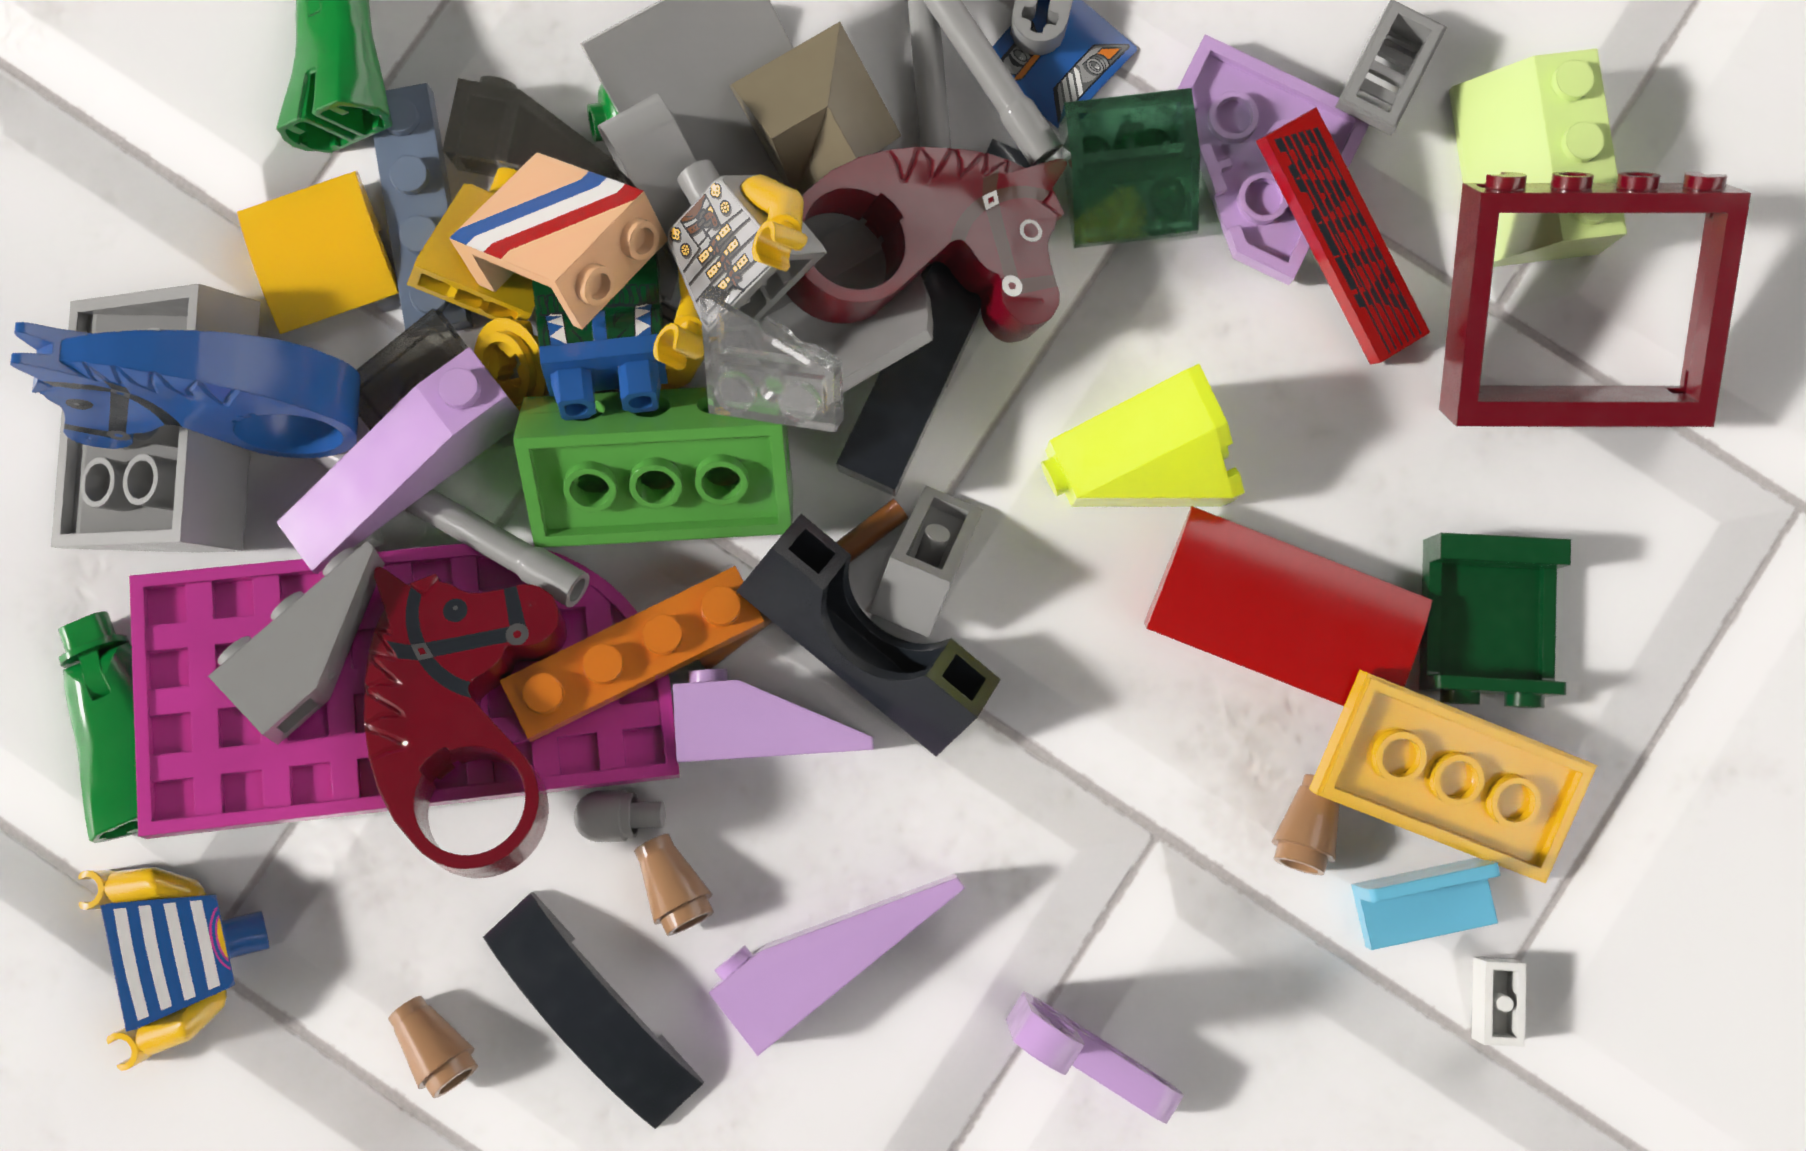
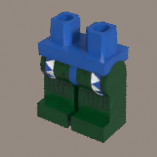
(608, 352)

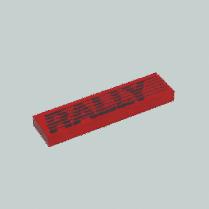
(1343, 236)

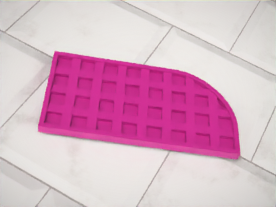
(214, 771)

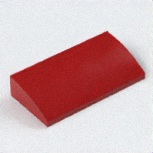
(1284, 609)

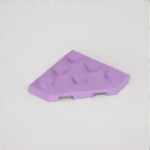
(1234, 106)

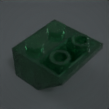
(1131, 167)

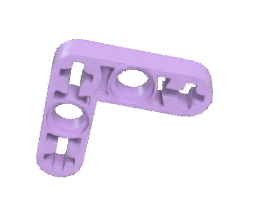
(1064, 1044)

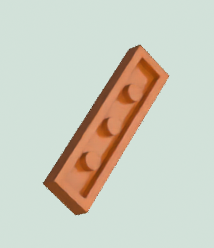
(631, 654)

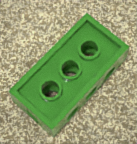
(651, 472)

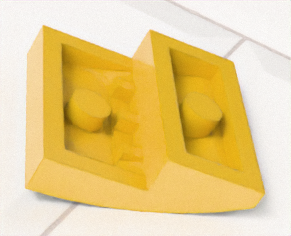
(318, 252)

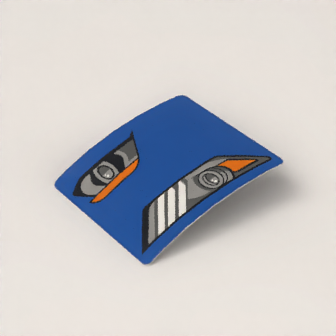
(1075, 69)

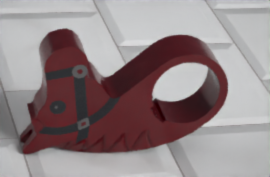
(423, 696)

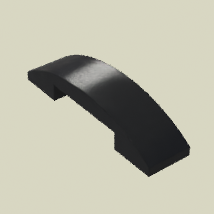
(590, 1013)

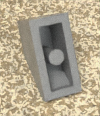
(925, 561)

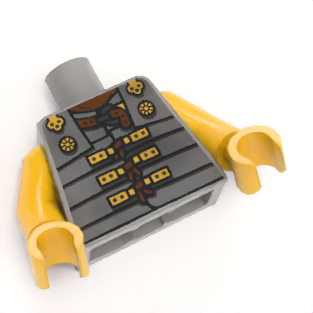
(737, 237)

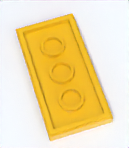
(1452, 777)

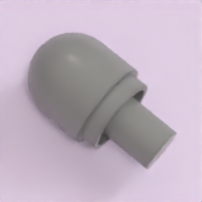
(616, 815)

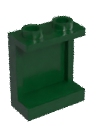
(1491, 617)

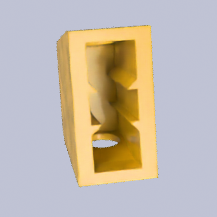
(445, 275)

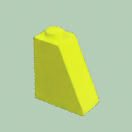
(1149, 451)

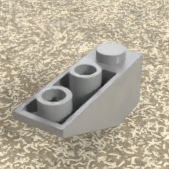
(298, 657)

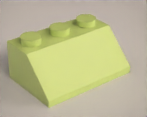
(1536, 122)

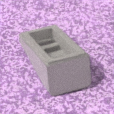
(1408, 30)

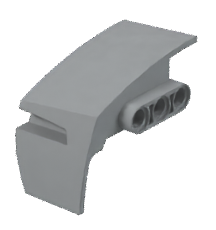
(675, 107)

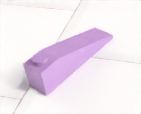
(401, 459)
(798, 973)

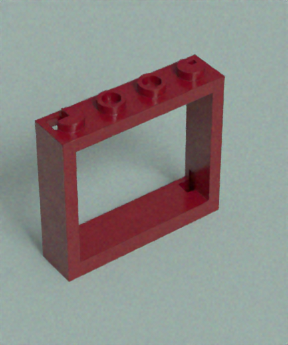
(1685, 405)

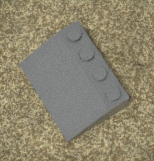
(171, 483)

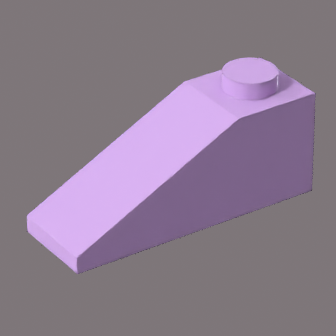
(736, 721)

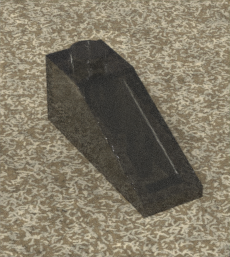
(504, 127)

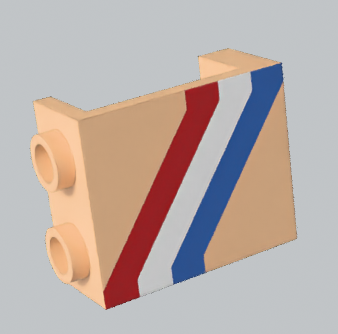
(563, 231)

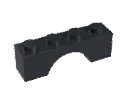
(920, 686)

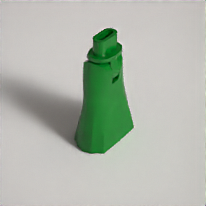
(335, 78)
(102, 719)

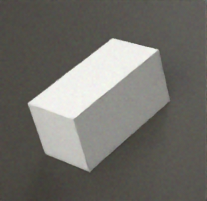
(1499, 1001)

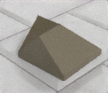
(815, 109)

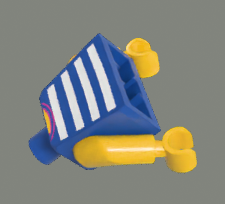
(168, 954)

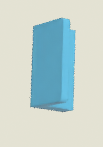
(1426, 902)

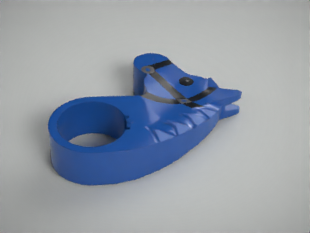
(219, 384)

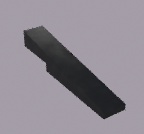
(911, 388)

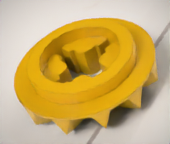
(497, 348)

